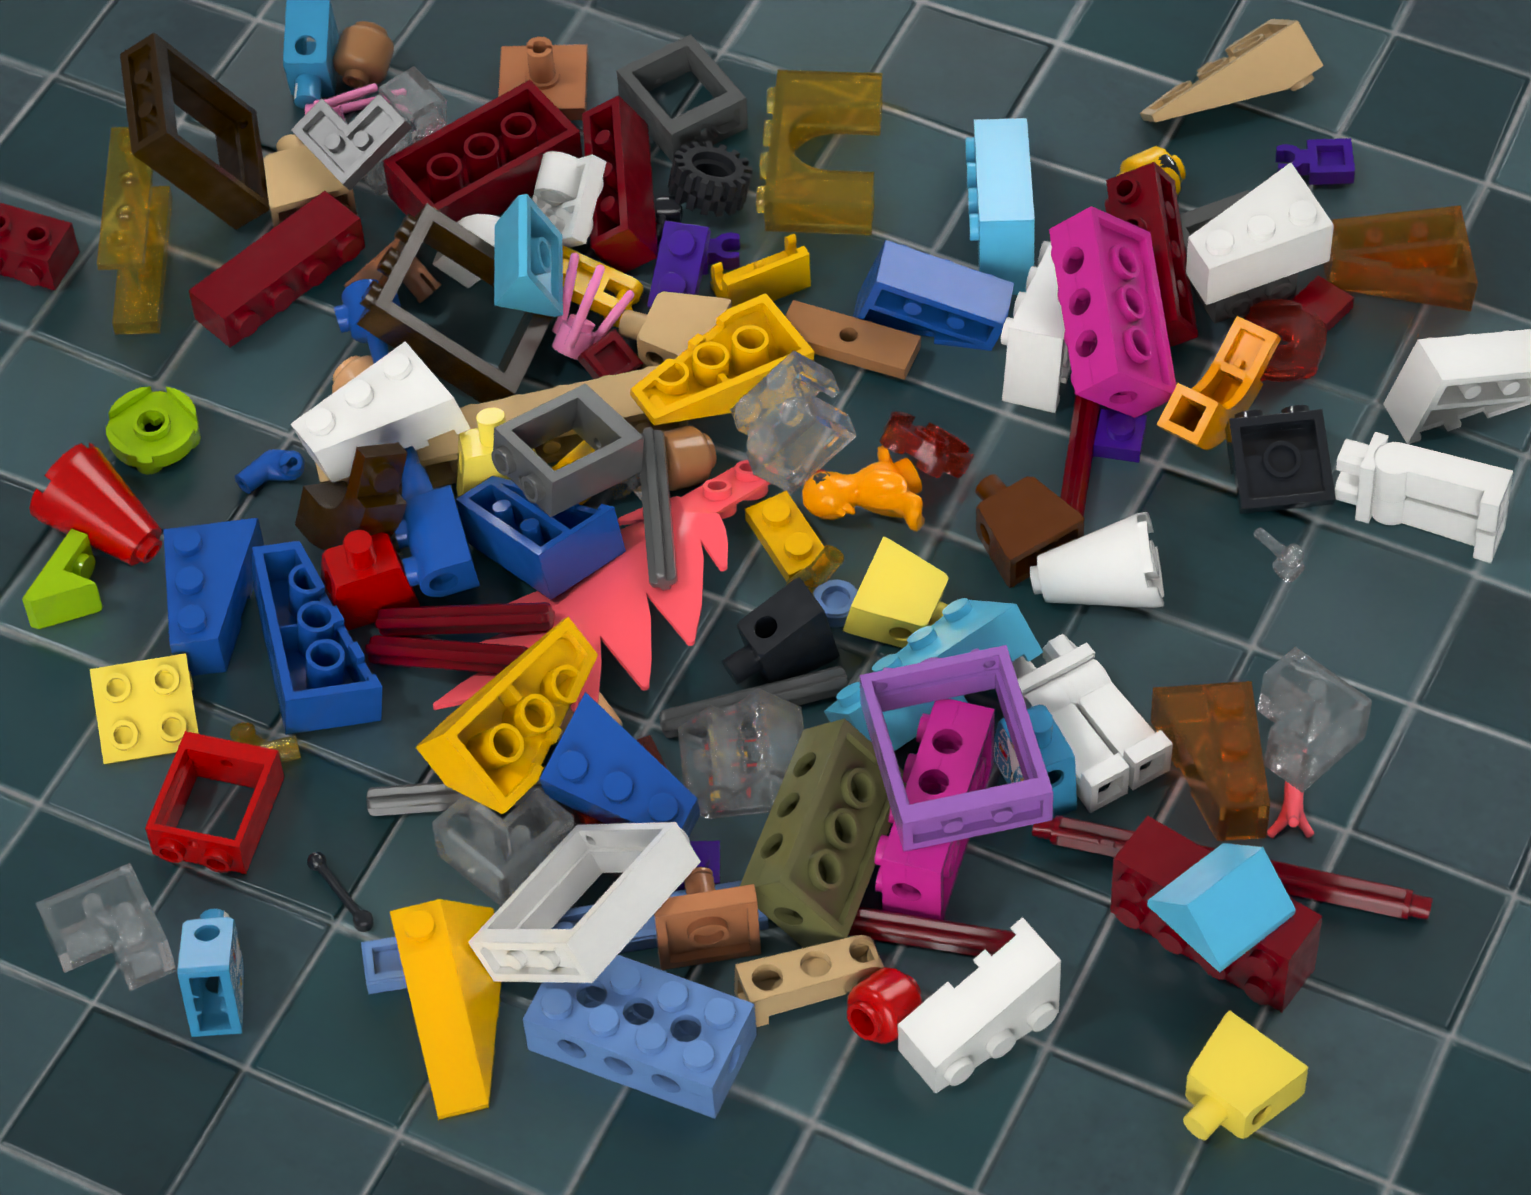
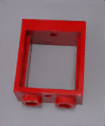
(220, 761)

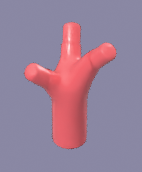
(1291, 813)

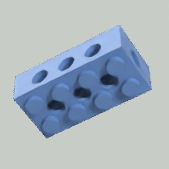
(646, 1032)

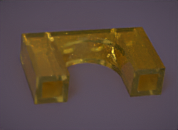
(808, 107)

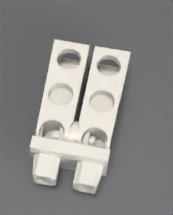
(1425, 491)
(1096, 720)

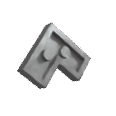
(354, 147)

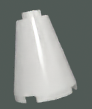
(1104, 568)

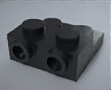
(1280, 459)

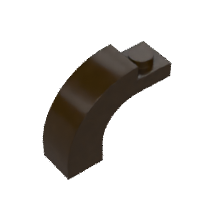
(365, 503)

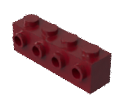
(1150, 202)
(625, 208)
(35, 247)
(277, 269)

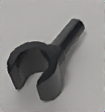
(667, 210)

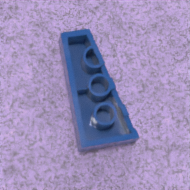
(311, 655)

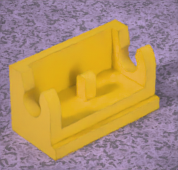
(773, 275)

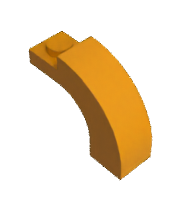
(1226, 388)

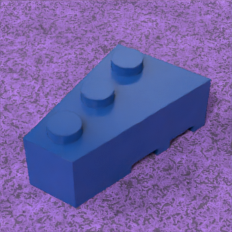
(934, 298)
(532, 545)
(208, 589)
(613, 776)

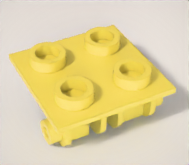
(143, 707)

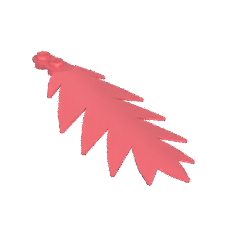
(613, 600)

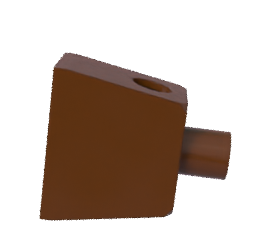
(1022, 523)

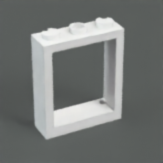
(519, 937)

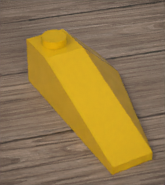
(720, 364)
(504, 731)
(450, 1000)

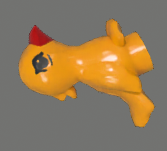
(879, 488)

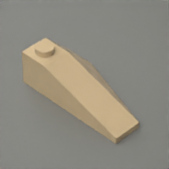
(1258, 64)

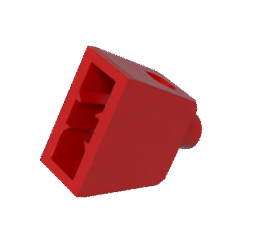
(365, 577)

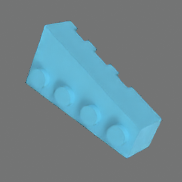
(1001, 198)
(961, 629)

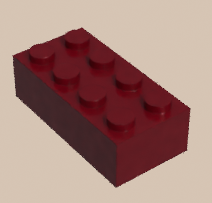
(482, 157)
(1267, 972)

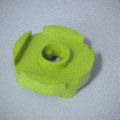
(152, 449)

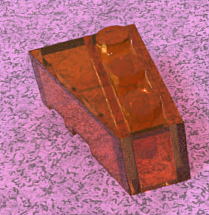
(1405, 257)
(1218, 753)

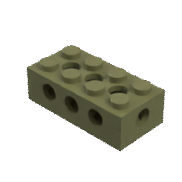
(821, 835)

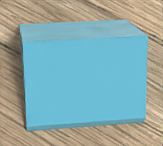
(528, 260)
(1225, 903)

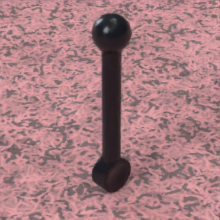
(362, 919)

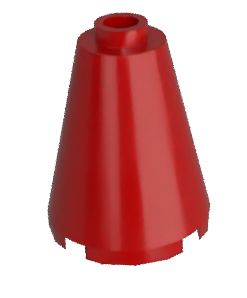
(96, 501)

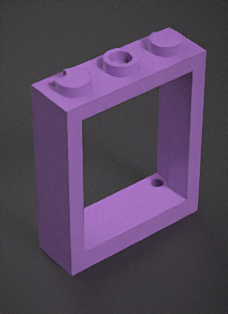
(969, 812)

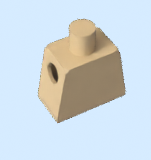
(298, 177)
(670, 324)

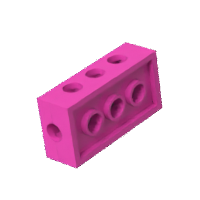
(1112, 312)
(950, 761)

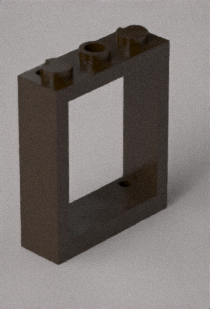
(157, 79)
(436, 350)

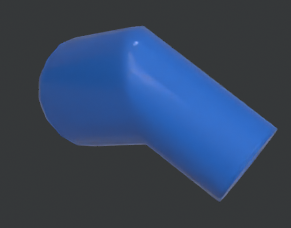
(271, 465)

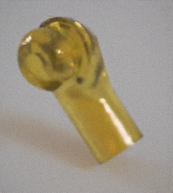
(821, 568)
(286, 746)

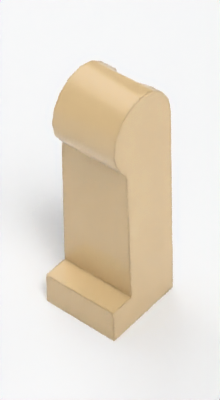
(805, 975)

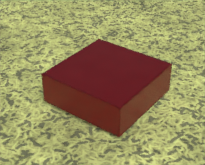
(1325, 300)
(609, 357)

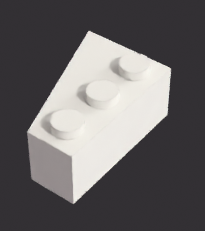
(1260, 239)
(985, 1013)

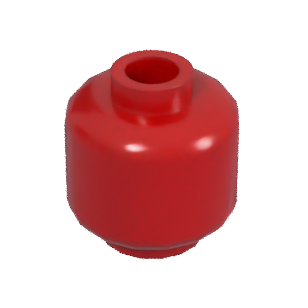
(881, 1004)

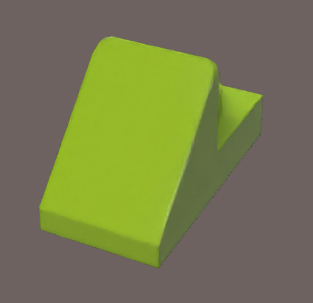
(63, 585)

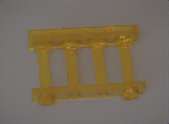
(134, 238)

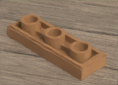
(855, 340)

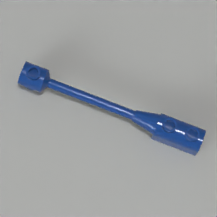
(431, 519)

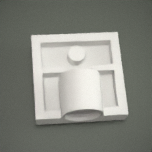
(569, 192)

